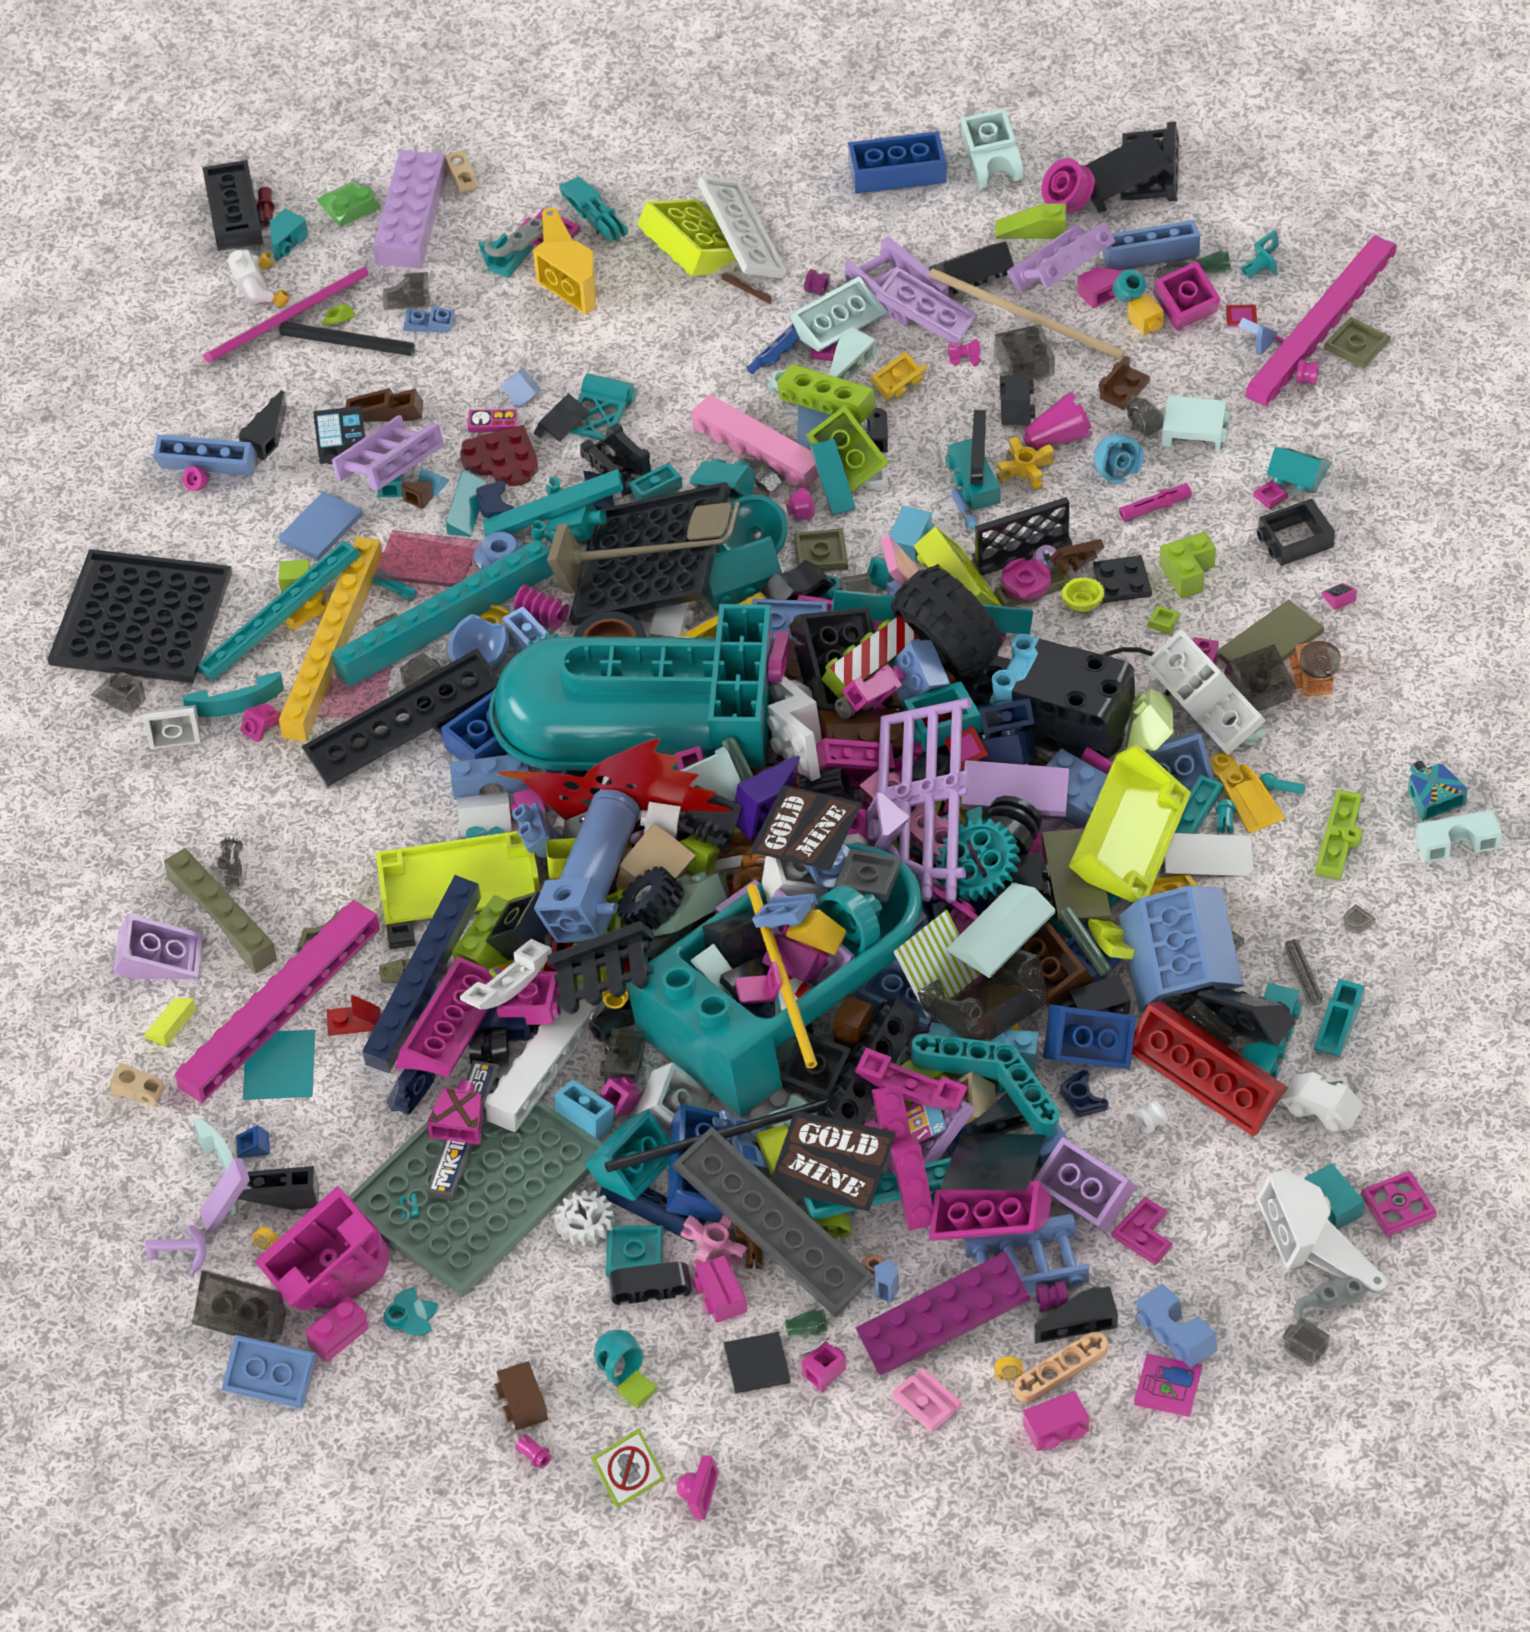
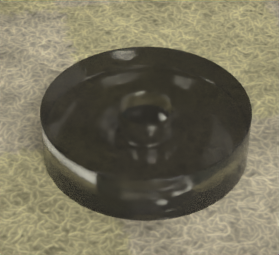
(1320, 668)

